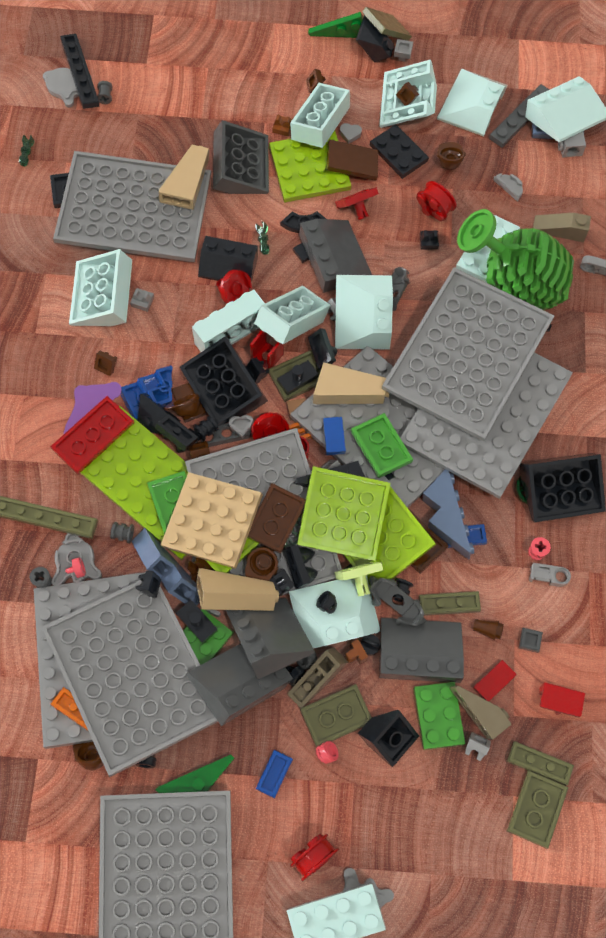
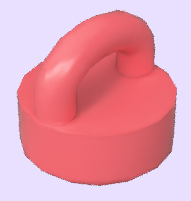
(77, 567)
(327, 752)

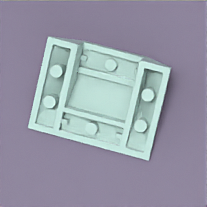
(417, 74)
(472, 102)
(363, 311)
(352, 618)

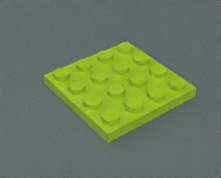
(304, 170)
(343, 513)
(400, 541)

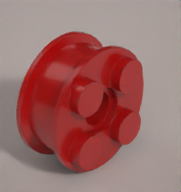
(436, 201)
(314, 857)

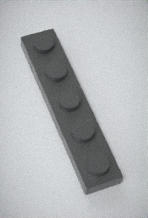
(514, 121)

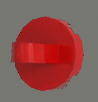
(234, 285)
(269, 424)

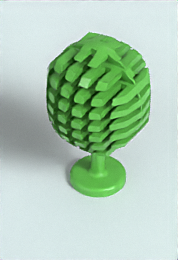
(520, 262)

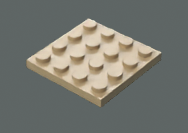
(212, 520)

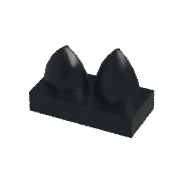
(176, 432)
(296, 558)

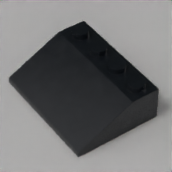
(223, 382)
(563, 486)

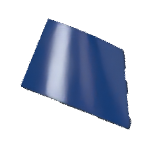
(156, 385)

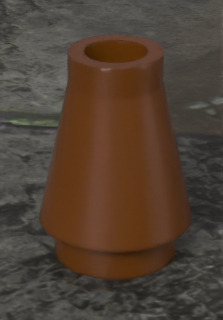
(489, 628)

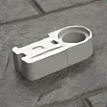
(595, 265)
(547, 573)

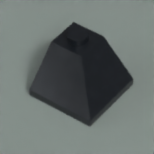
(373, 42)
(389, 736)

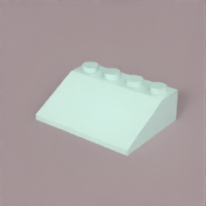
(566, 109)
(101, 290)

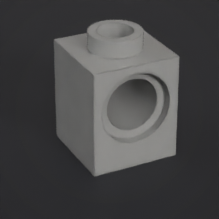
(573, 146)

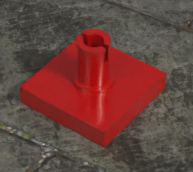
(357, 200)

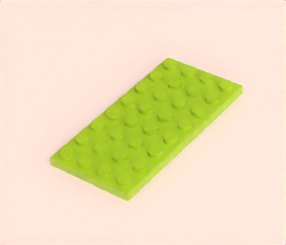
(128, 467)

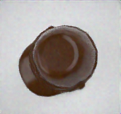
(450, 155)
(186, 405)
(261, 564)
(87, 756)

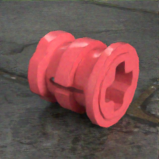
(544, 546)

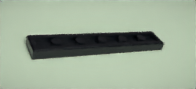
(79, 71)

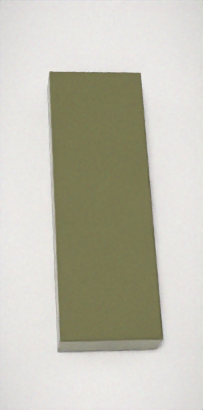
(450, 603)
(540, 763)

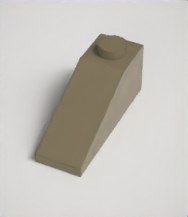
(564, 225)
(317, 677)
(487, 716)

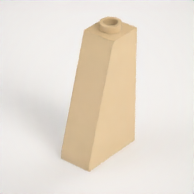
(186, 179)
(348, 386)
(234, 592)

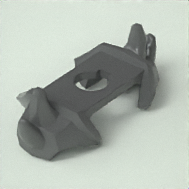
(399, 283)
(385, 589)

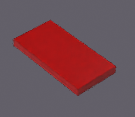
(92, 435)

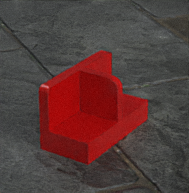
(561, 699)

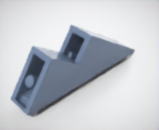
(447, 520)
(172, 575)

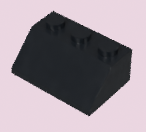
(224, 255)

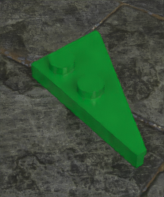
(344, 27)
(198, 780)

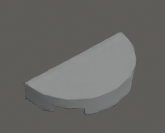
(510, 184)

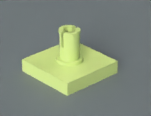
(359, 574)

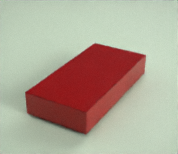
(494, 681)

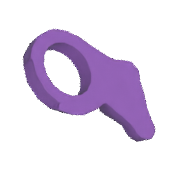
(88, 397)

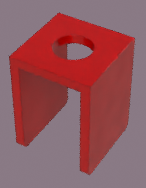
(260, 345)

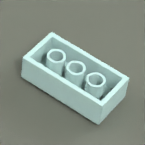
(320, 115)
(476, 263)
(292, 314)
(233, 321)
(341, 915)

